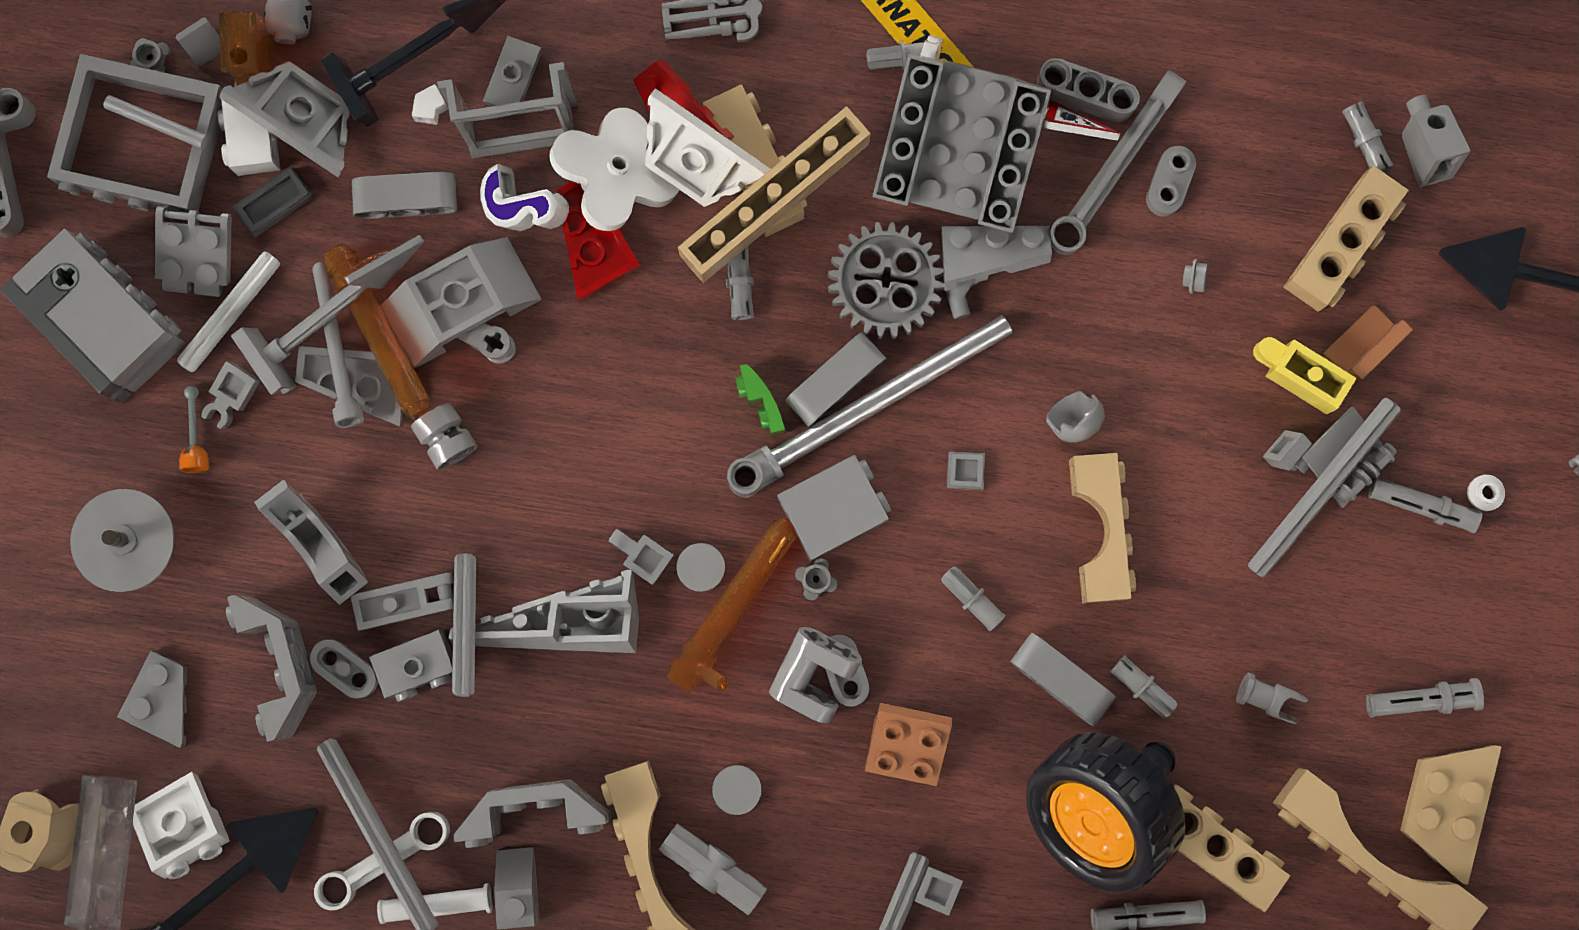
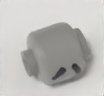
(288, 19)

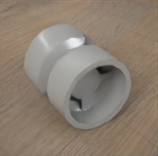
(445, 438)

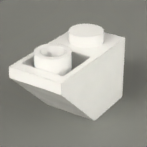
(248, 144)

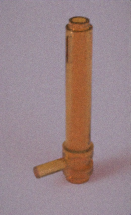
(378, 332)
(700, 652)

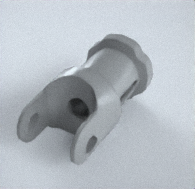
(1267, 697)

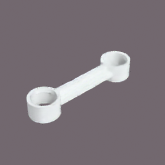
(370, 868)

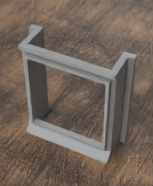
(563, 100)

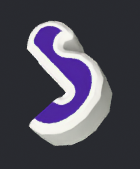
(519, 211)

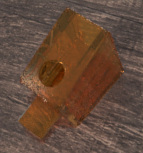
(242, 37)

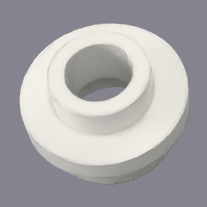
(1476, 497)

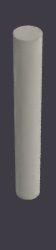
(155, 121)

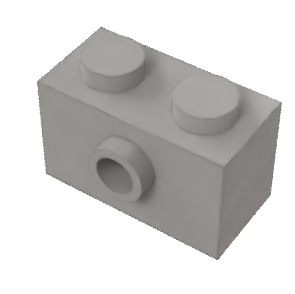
(414, 665)

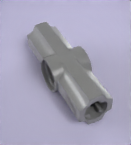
(713, 869)

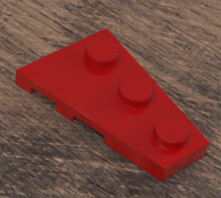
(664, 78)
(594, 254)

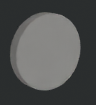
(700, 567)
(736, 789)

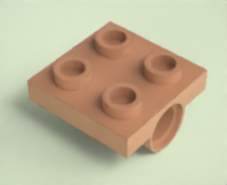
(908, 744)

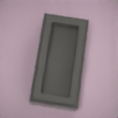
(273, 201)

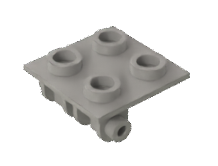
(1332, 442)

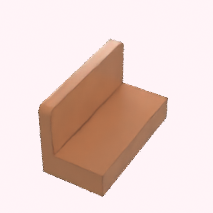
(1366, 343)

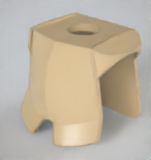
(51, 836)

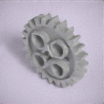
(888, 247)

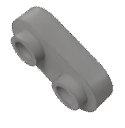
(1170, 179)
(344, 670)
(837, 682)

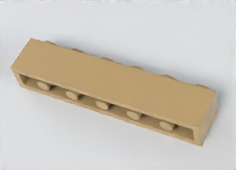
(774, 194)

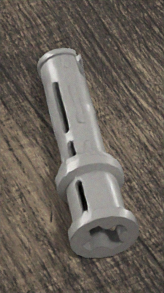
(1442, 697)

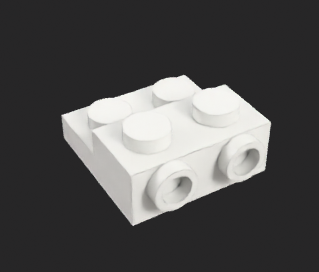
(178, 827)

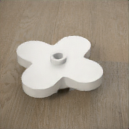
(611, 169)

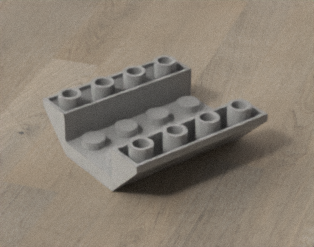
(961, 141)

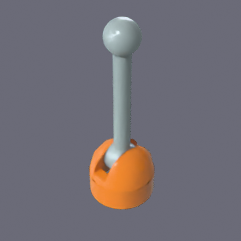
(193, 458)

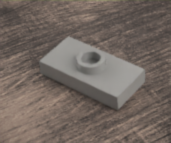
(512, 73)

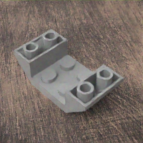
(458, 297)
(294, 675)
(485, 820)

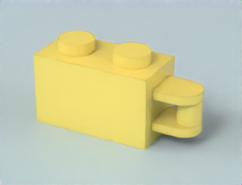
(1304, 373)

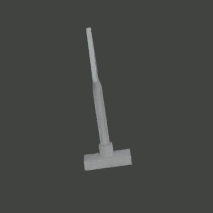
(267, 357)

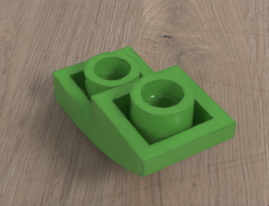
(752, 386)

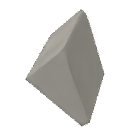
(200, 42)

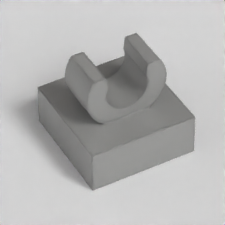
(1287, 451)

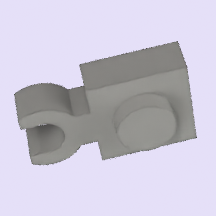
(233, 390)

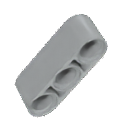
(1104, 86)
(404, 195)
(835, 379)
(1062, 679)

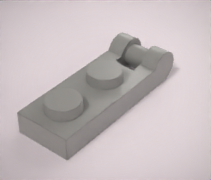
(402, 602)

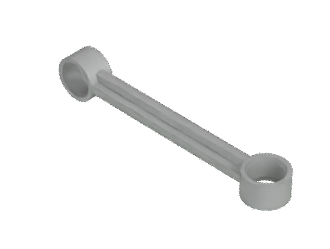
(1119, 160)

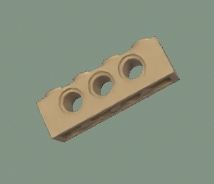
(1373, 190)
(1266, 877)

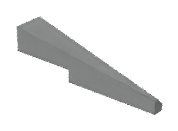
(588, 619)

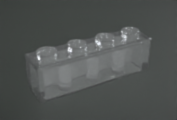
(100, 853)

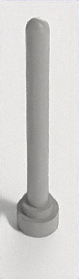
(347, 410)

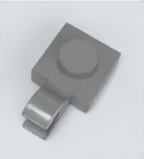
(645, 557)

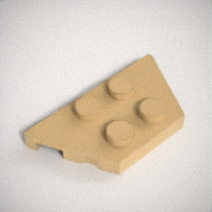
(1450, 805)

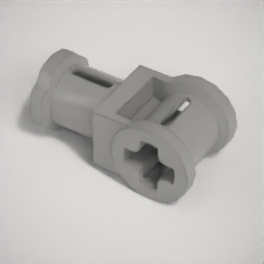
(482, 337)

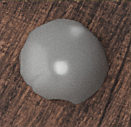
(1076, 417)

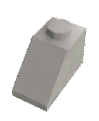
(516, 888)

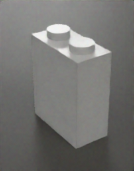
(834, 507)

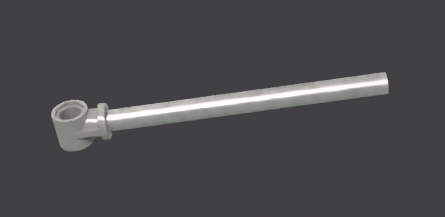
(768, 463)

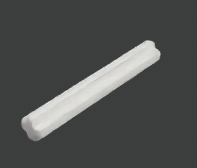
(228, 312)

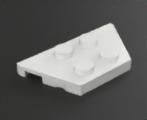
(695, 154)

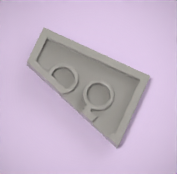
(984, 250)
(365, 379)

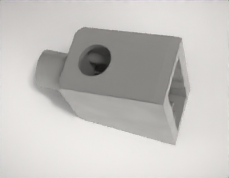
(1433, 142)

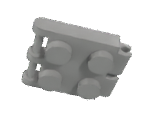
(192, 252)

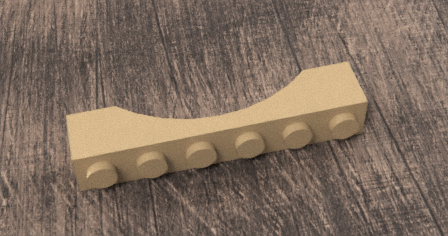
(635, 799)
(1318, 809)

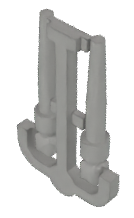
(752, 9)

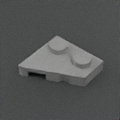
(158, 699)

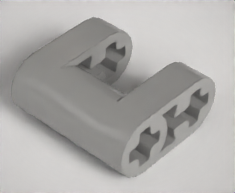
(793, 677)

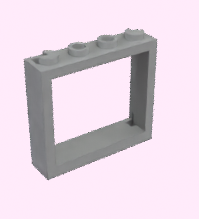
(140, 198)

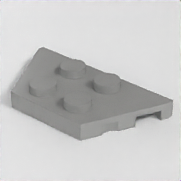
(296, 111)

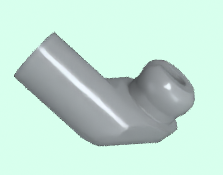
(958, 301)

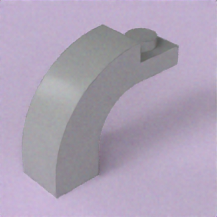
(314, 540)

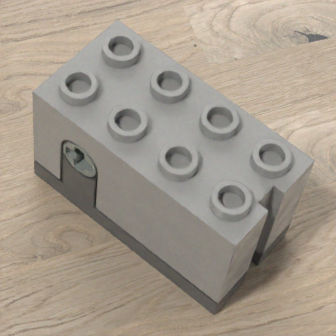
(94, 315)

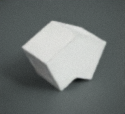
(428, 105)

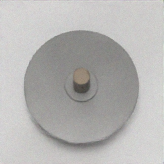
(122, 540)

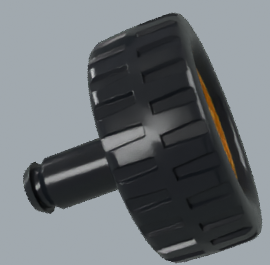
(1107, 810)

